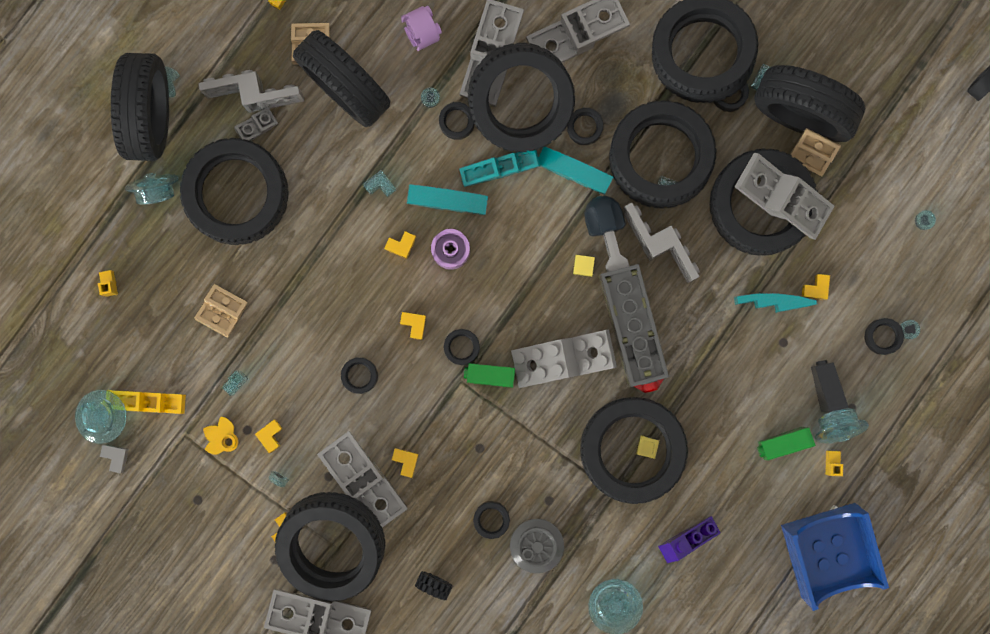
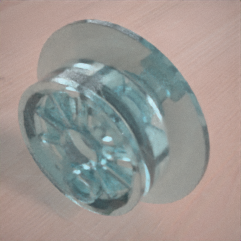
(152, 188)
(100, 416)
(840, 426)
(615, 606)

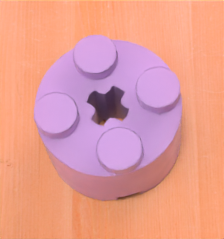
(421, 27)
(444, 240)

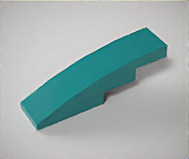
(499, 167)
(574, 170)
(447, 199)
(780, 301)

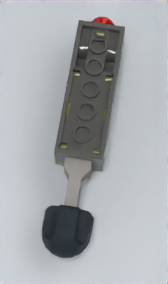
(627, 301)

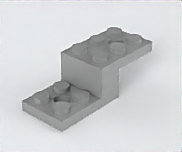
(581, 28)
(489, 39)
(251, 91)
(784, 196)
(661, 242)
(564, 358)
(362, 478)
(314, 615)

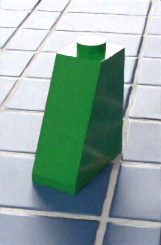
(489, 375)
(786, 443)

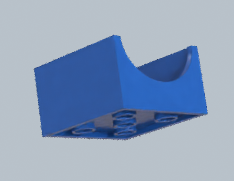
(834, 553)

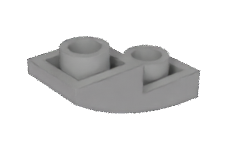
(256, 125)

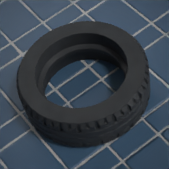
(341, 78)
(704, 88)
(809, 101)
(140, 106)
(675, 116)
(539, 134)
(200, 167)
(722, 211)
(675, 444)
(314, 580)

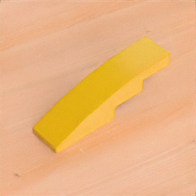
(152, 402)

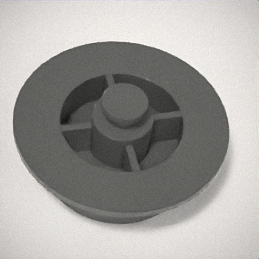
(537, 546)

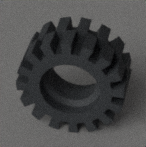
(433, 585)

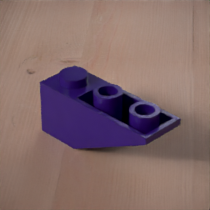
(689, 540)

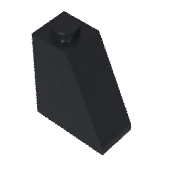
(828, 387)

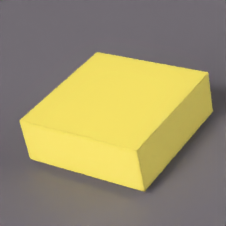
(583, 265)
(647, 447)

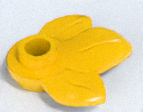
(218, 435)

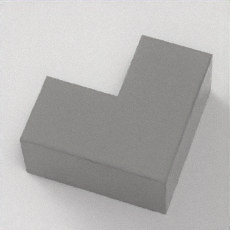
(117, 455)

